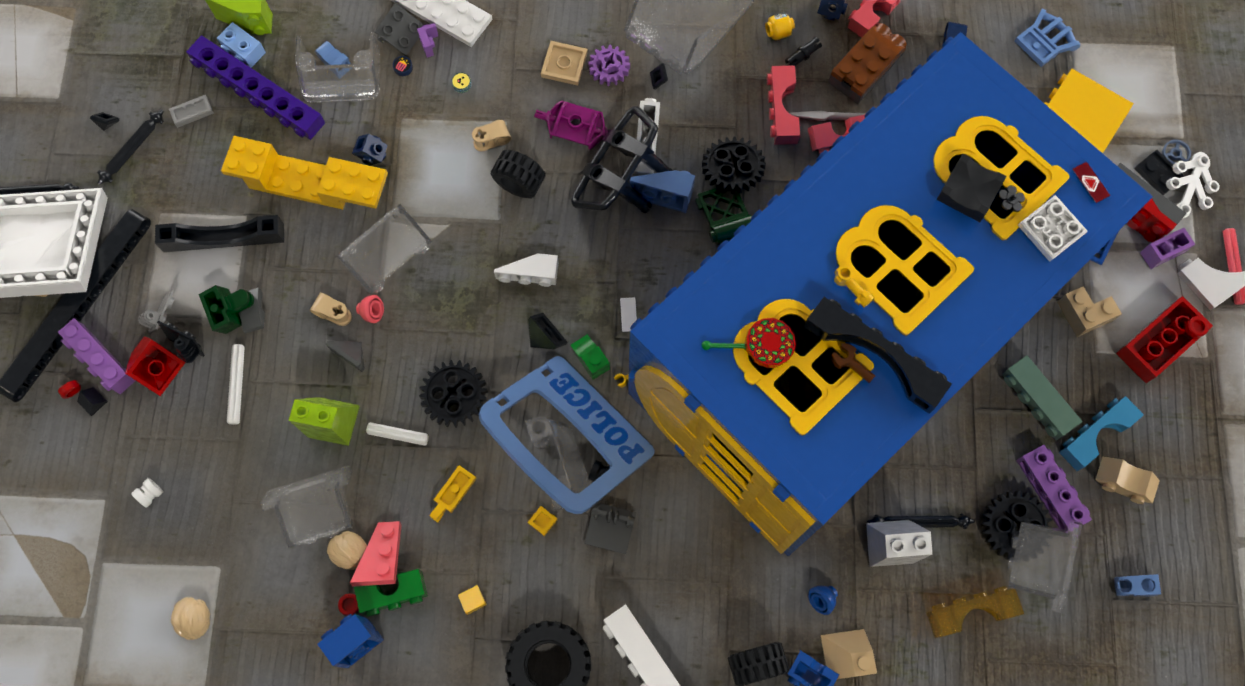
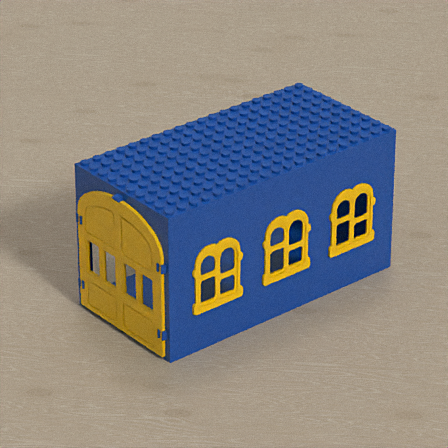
(787, 262)

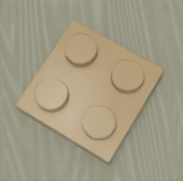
(564, 63)

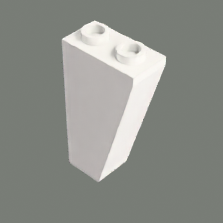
(652, 109)

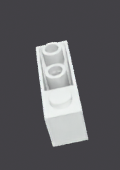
(533, 269)

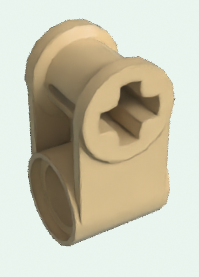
(491, 135)
(331, 310)

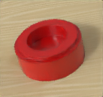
(1196, 327)
(69, 389)
(348, 604)

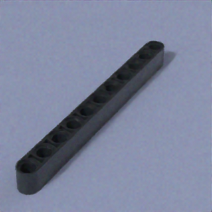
(47, 340)

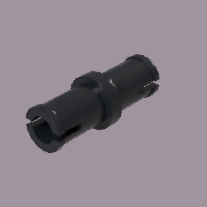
(803, 52)

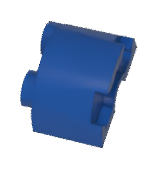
(809, 672)

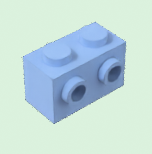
(241, 45)

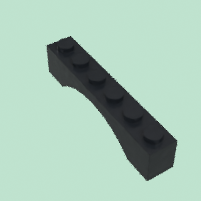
(183, 237)
(920, 383)

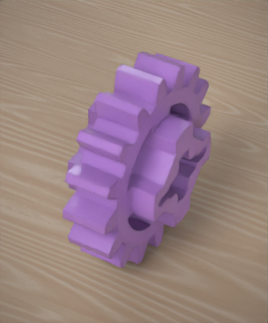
(605, 59)

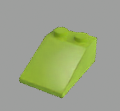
(249, 15)

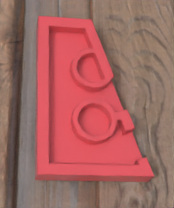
(380, 557)

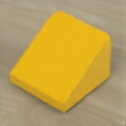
(472, 600)

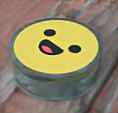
(461, 82)

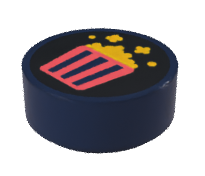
(402, 66)

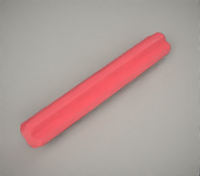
(1233, 260)

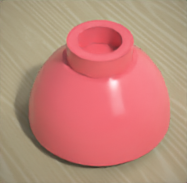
(371, 308)

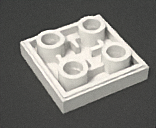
(1052, 228)

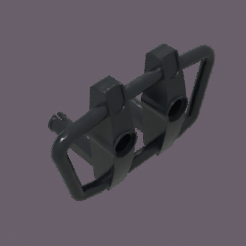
(629, 147)

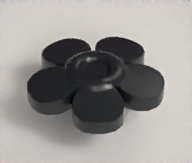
(1011, 199)

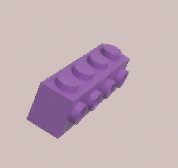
(98, 358)
(1053, 488)

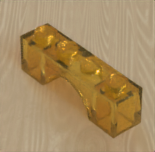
(949, 619)

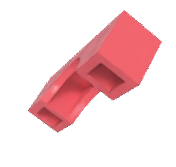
(785, 126)

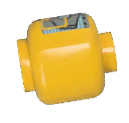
(779, 26)

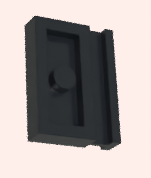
(1157, 171)

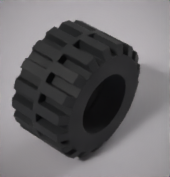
(518, 174)
(758, 664)

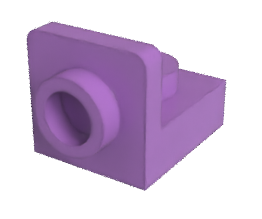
(426, 35)

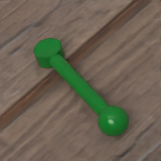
(706, 345)

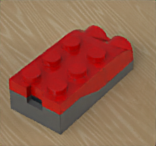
(1157, 216)

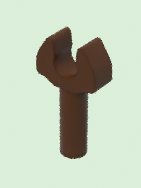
(851, 362)

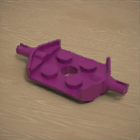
(588, 132)

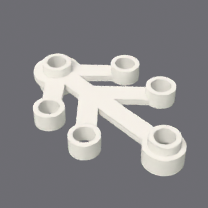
(1199, 163)

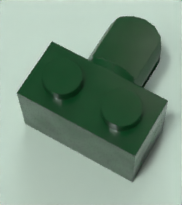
(224, 307)

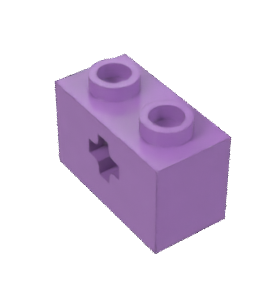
(1167, 248)

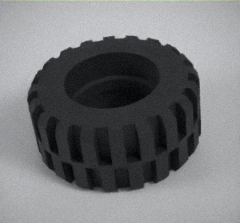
(544, 633)

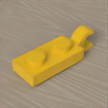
(452, 492)

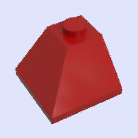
(153, 365)

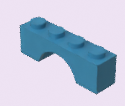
(1083, 448)

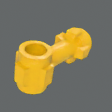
(843, 277)

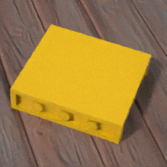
(1089, 108)

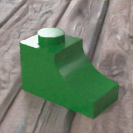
(590, 356)

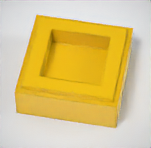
(542, 521)

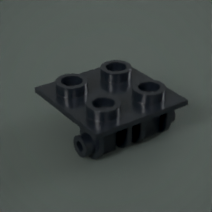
(183, 342)

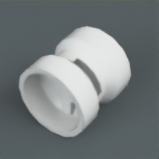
(147, 492)

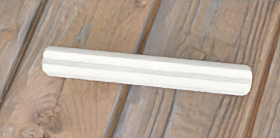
(235, 384)

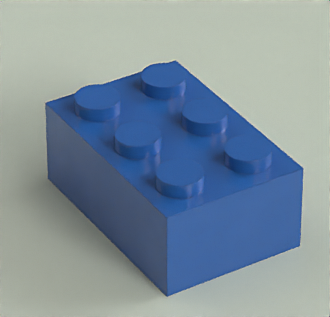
(349, 641)

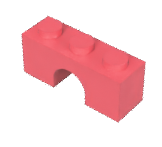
(865, 18)
(823, 136)

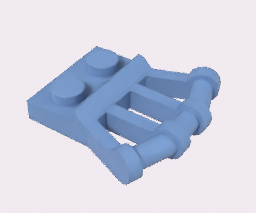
(1039, 45)

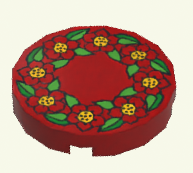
(770, 342)

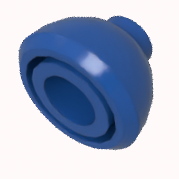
(823, 598)

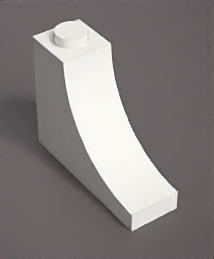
(1210, 284)

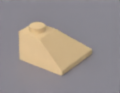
(848, 653)

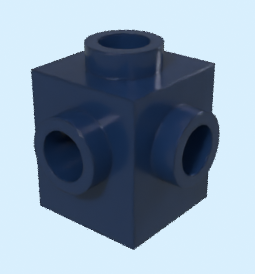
(832, 12)
(370, 149)

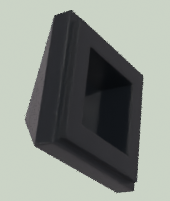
(658, 76)
(104, 120)

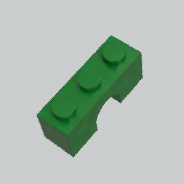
(410, 589)

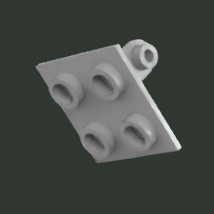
(150, 317)

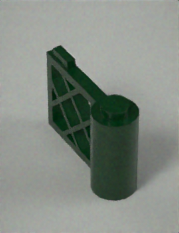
(726, 227)

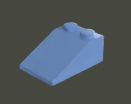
(666, 189)

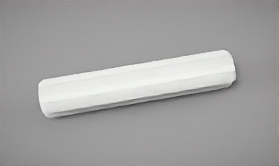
(397, 433)

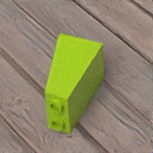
(324, 419)

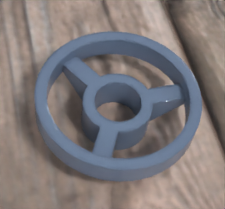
(1176, 149)

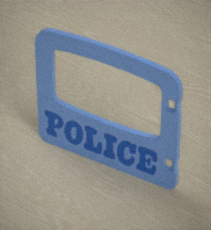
(590, 413)

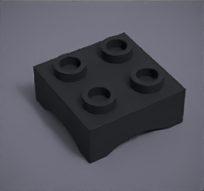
(971, 188)

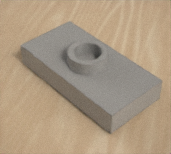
(191, 111)

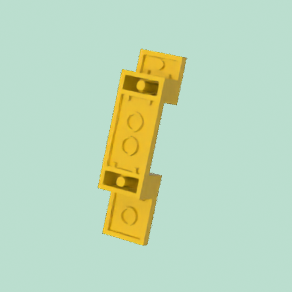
(303, 180)

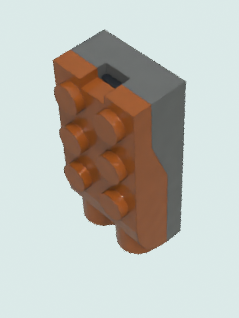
(867, 62)

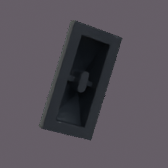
(544, 333)

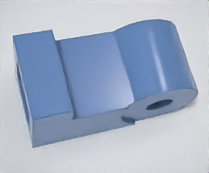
(330, 55)
(1137, 585)

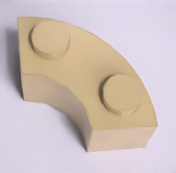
(1127, 480)

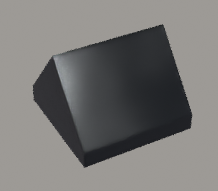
(91, 400)

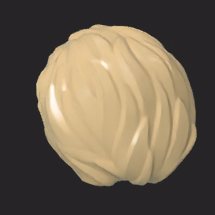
(346, 550)
(190, 618)

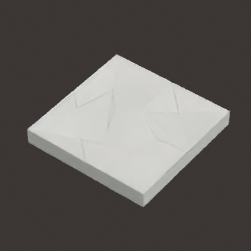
(49, 241)

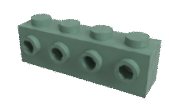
(1041, 398)

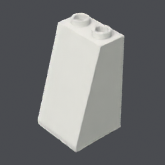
(897, 543)

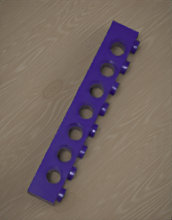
(204, 50)

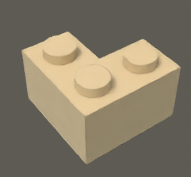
(1084, 314)

